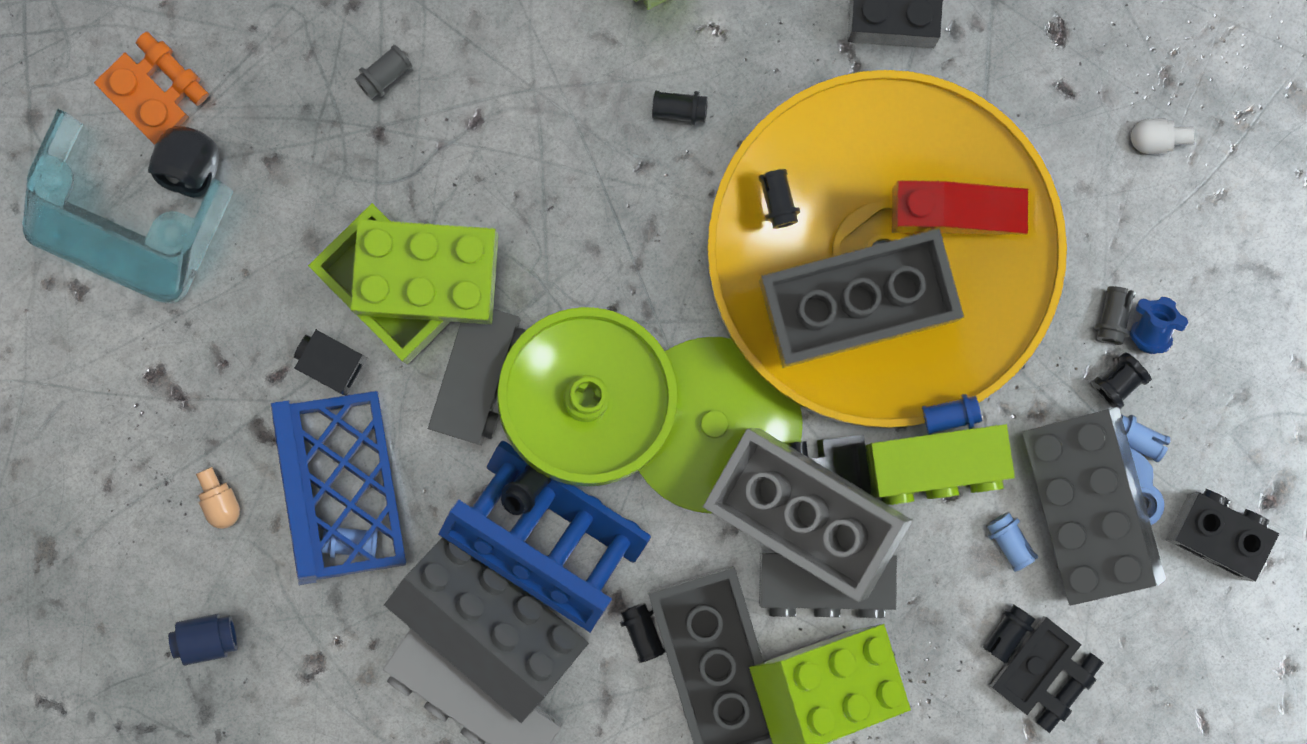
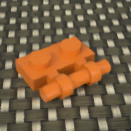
(141, 98)

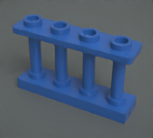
(527, 567)

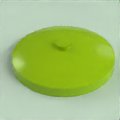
(587, 396)
(715, 406)

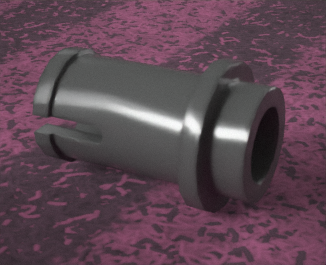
(383, 72)
(1115, 316)

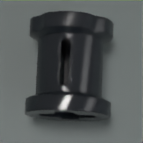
(1121, 380)

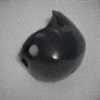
(185, 156)

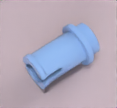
(1145, 439)
(355, 535)
(1011, 541)

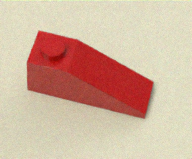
(958, 208)

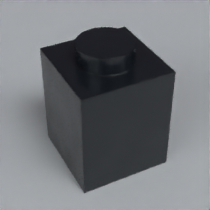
(329, 361)

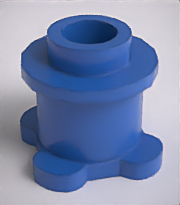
(1157, 325)

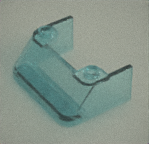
(151, 265)

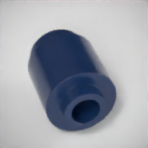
(203, 639)

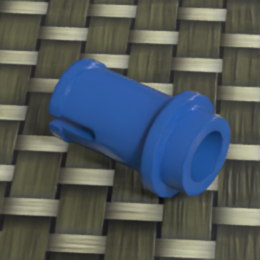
(952, 414)

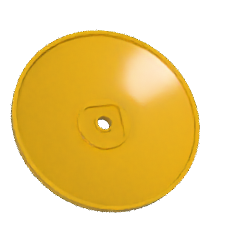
(842, 157)

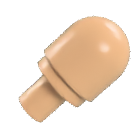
(217, 500)

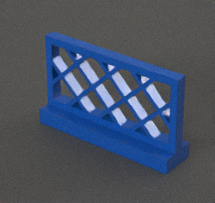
(298, 490)

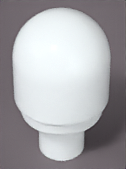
(1159, 136)

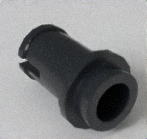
(680, 107)
(779, 199)
(520, 495)
(642, 632)
(1009, 633)

